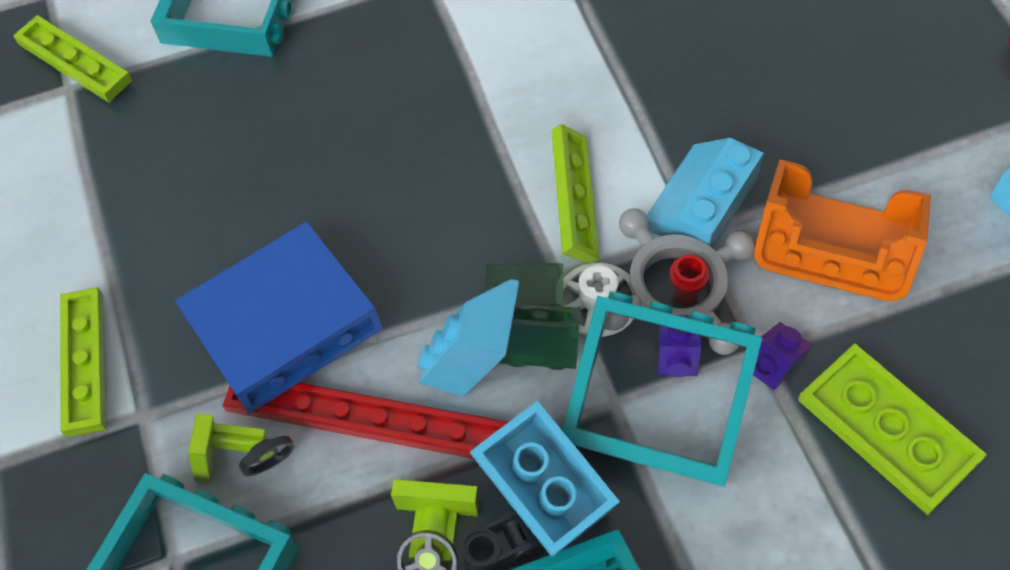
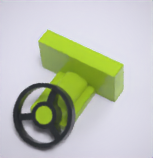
(210, 436)
(434, 521)

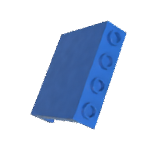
(279, 316)

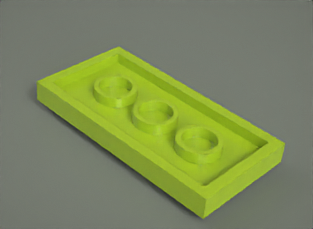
(892, 428)

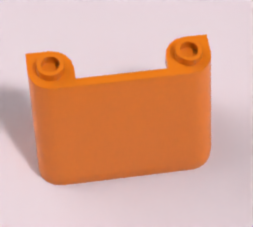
(841, 241)

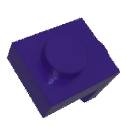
(678, 352)
(779, 352)

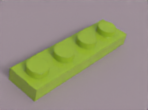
(73, 58)
(575, 195)
(82, 362)

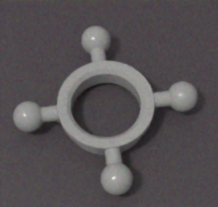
(738, 246)

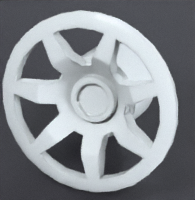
(595, 281)

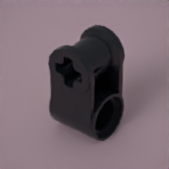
(507, 539)

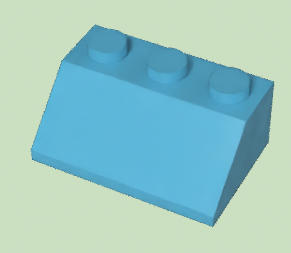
(706, 190)
(470, 341)
(545, 478)

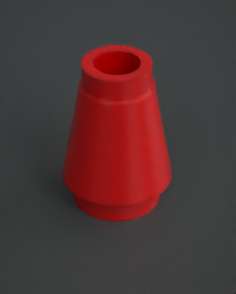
(688, 278)

